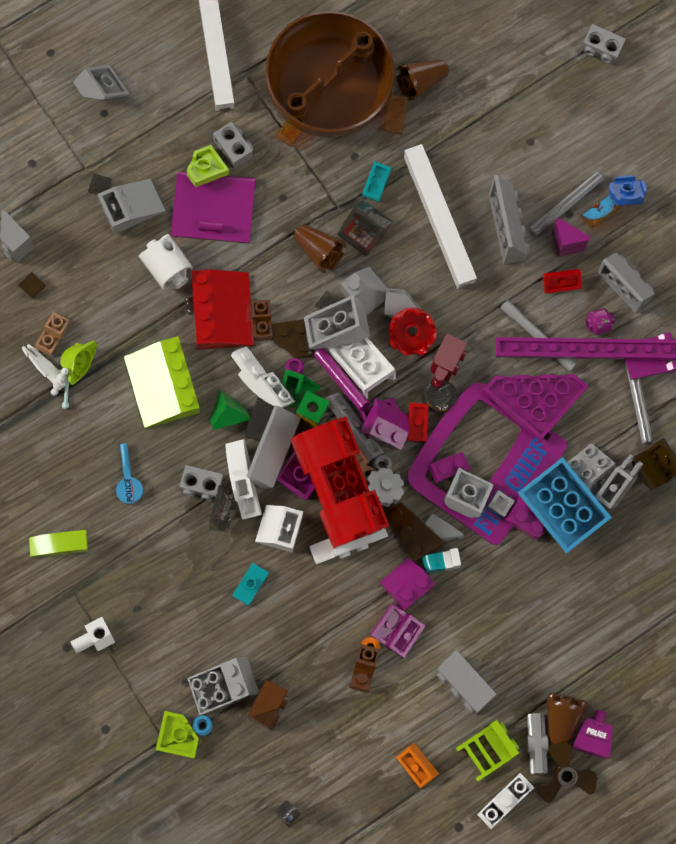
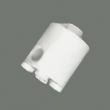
(166, 263)

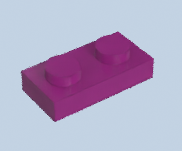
(448, 467)

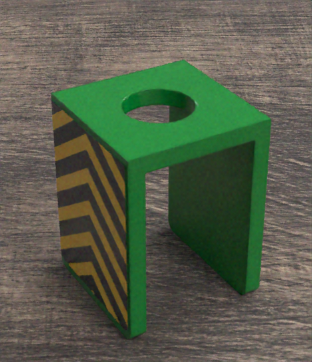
(308, 418)

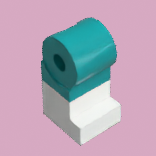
(442, 561)

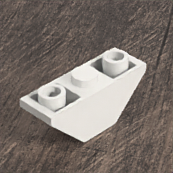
(505, 801)

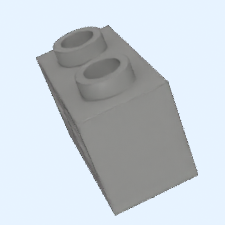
(605, 39)
(229, 147)
(203, 477)

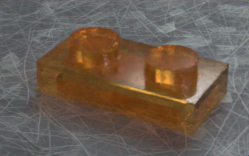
(396, 114)

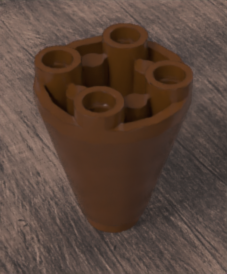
(563, 717)

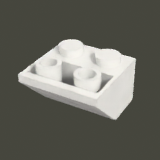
(279, 527)

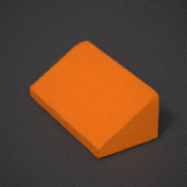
(417, 765)

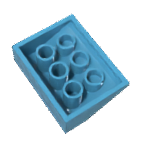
(564, 505)

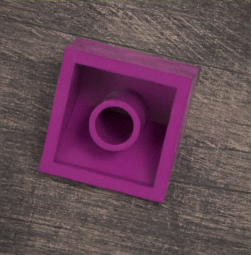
(386, 425)
(407, 584)

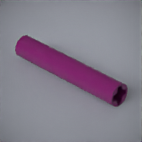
(341, 379)

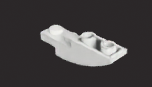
(262, 384)
(242, 486)

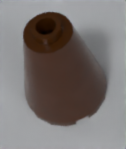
(419, 77)
(320, 247)

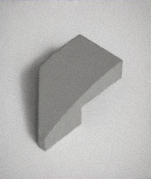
(443, 529)

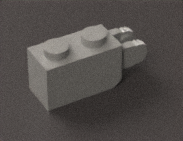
(618, 483)

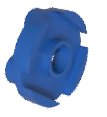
(621, 196)

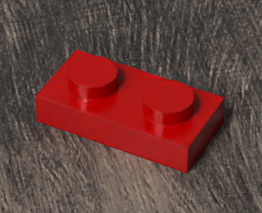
(562, 281)
(418, 422)

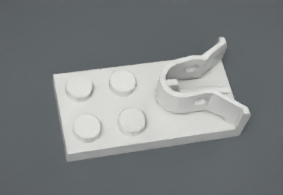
(363, 364)

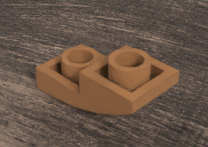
(52, 334)

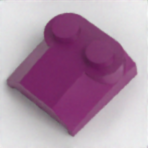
(293, 478)
(524, 520)

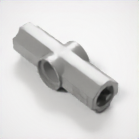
(537, 743)

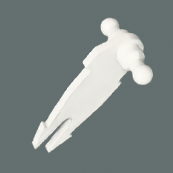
(56, 376)

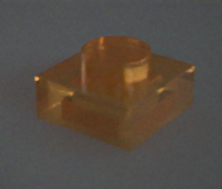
(288, 134)

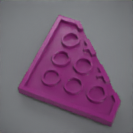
(536, 400)

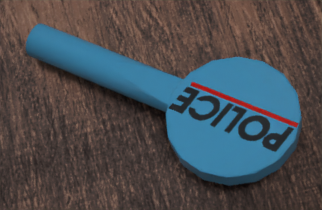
(128, 489)

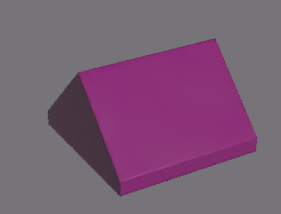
(568, 238)

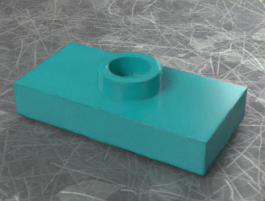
(376, 181)
(250, 584)

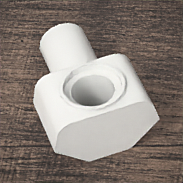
(88, 639)

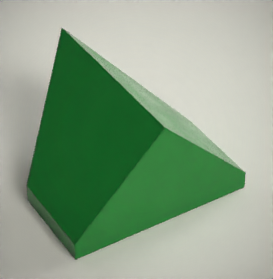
(298, 385)
(227, 412)

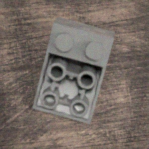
(130, 204)
(223, 685)

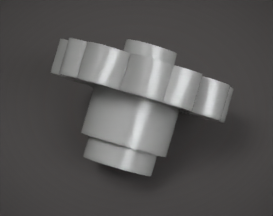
(387, 486)

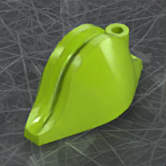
(78, 360)

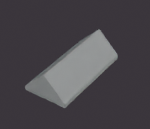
(273, 448)

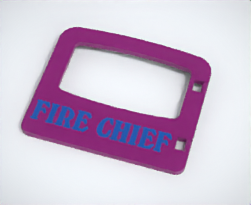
(520, 467)

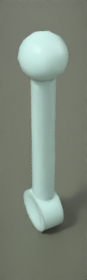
(65, 405)

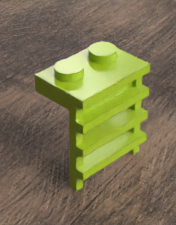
(499, 741)

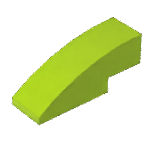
(59, 543)

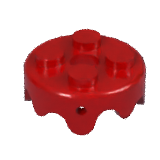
(412, 343)

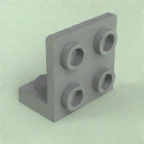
(592, 467)

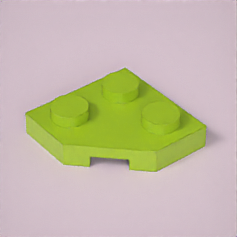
(206, 166)
(177, 736)

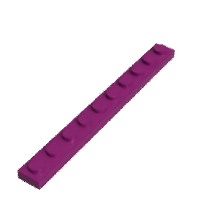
(585, 348)

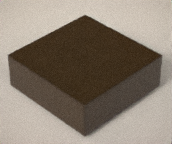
(32, 285)

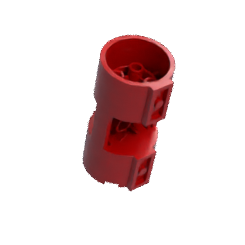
(331, 461)

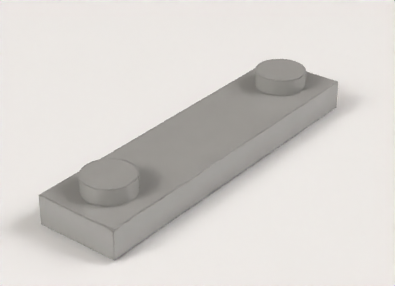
(341, 409)

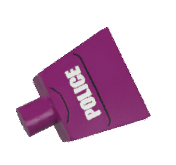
(594, 736)

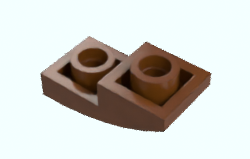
(261, 320)

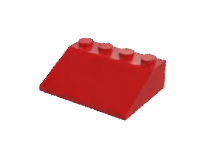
(222, 309)

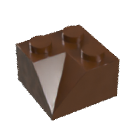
(268, 704)

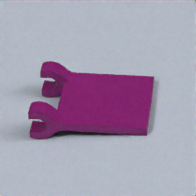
(646, 368)

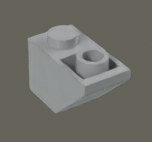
(397, 300)

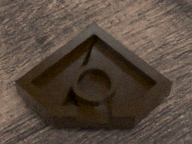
(292, 338)

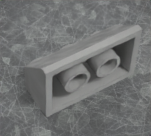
(625, 281)
(465, 683)

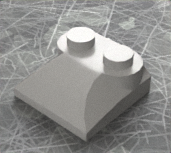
(468, 494)

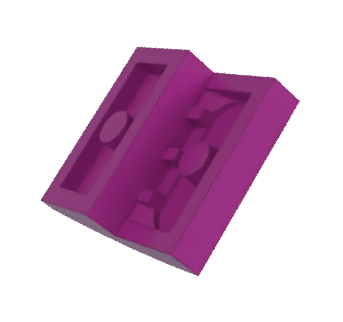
(397, 630)

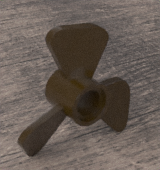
(561, 755)

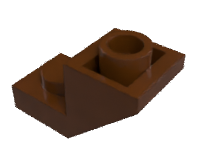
(364, 668)

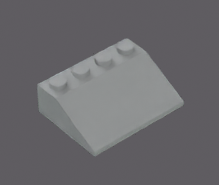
(507, 221)

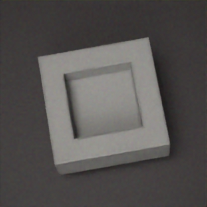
(501, 504)

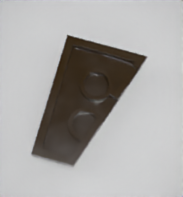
(413, 532)

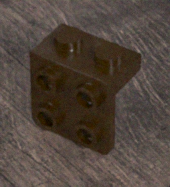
(658, 464)

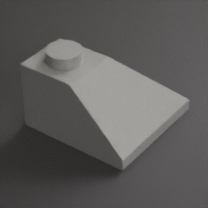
(100, 83)
(366, 288)

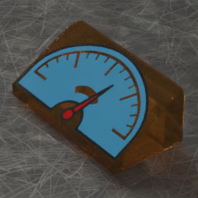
(600, 212)

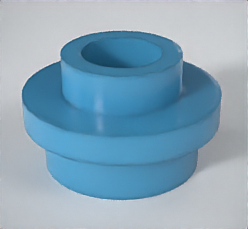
(198, 720)

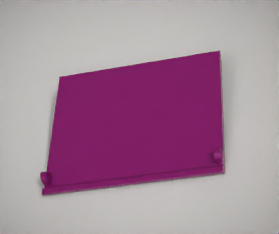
(213, 210)

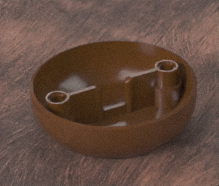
(329, 75)

